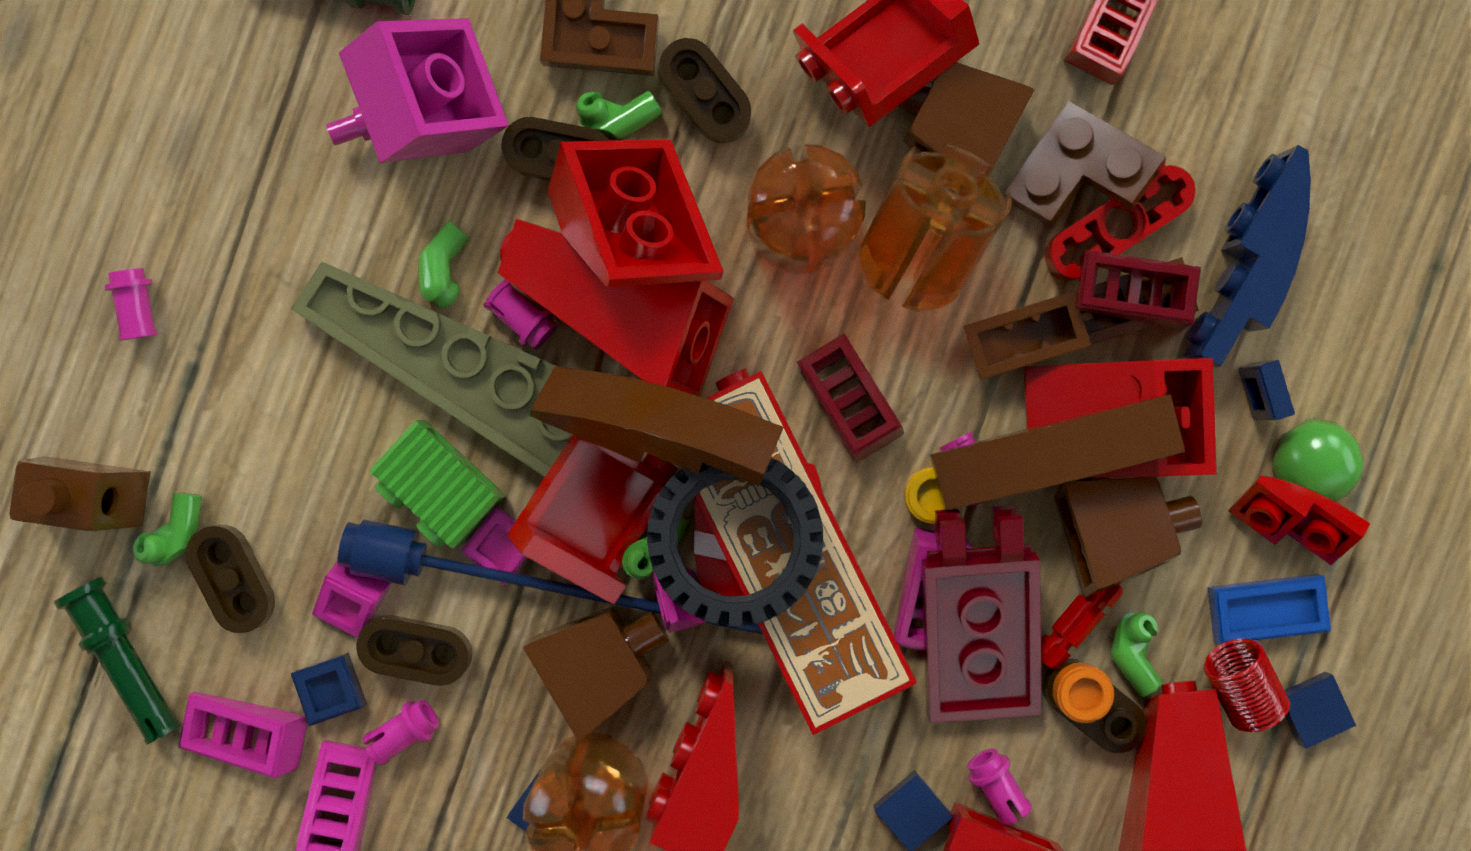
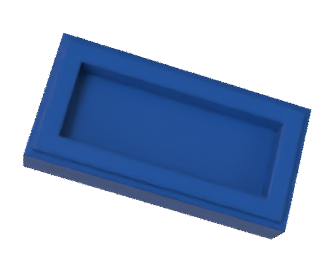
(1269, 608)

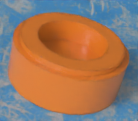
(1083, 692)

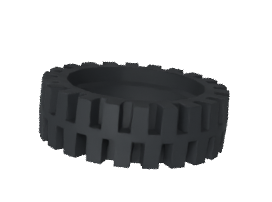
(746, 609)

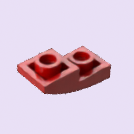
(1313, 520)

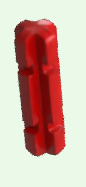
(1076, 625)

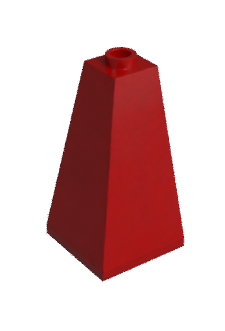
(653, 330)
(1182, 777)

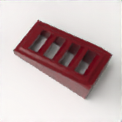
(1182, 298)
(826, 356)

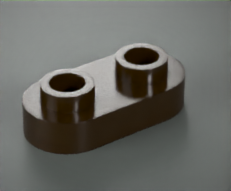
(706, 92)
(550, 134)
(226, 581)
(416, 650)
(1100, 730)

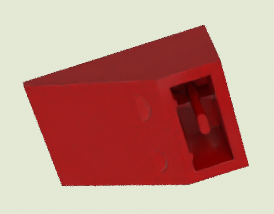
(1079, 389)
(701, 799)

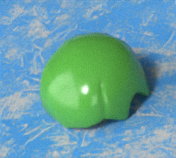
(1319, 458)

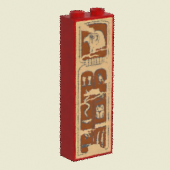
(833, 638)

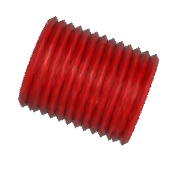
(1246, 685)

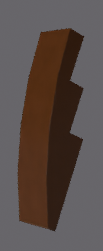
(1051, 329)
(658, 420)
(1057, 452)

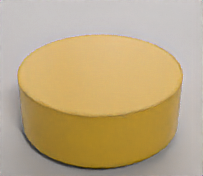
(923, 495)

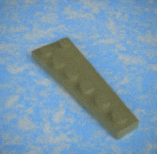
(443, 360)

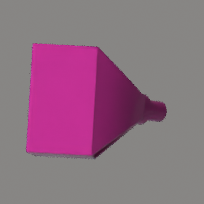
(419, 90)

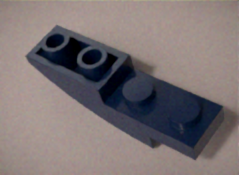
(1268, 244)

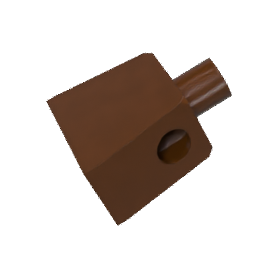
(966, 111)
(72, 491)
(1122, 528)
(595, 664)

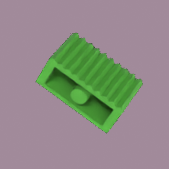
(436, 485)

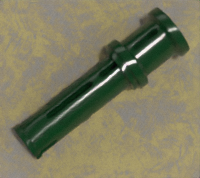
(106, 636)

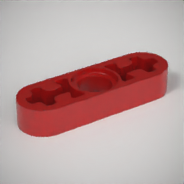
(1142, 228)

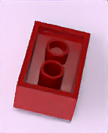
(631, 213)

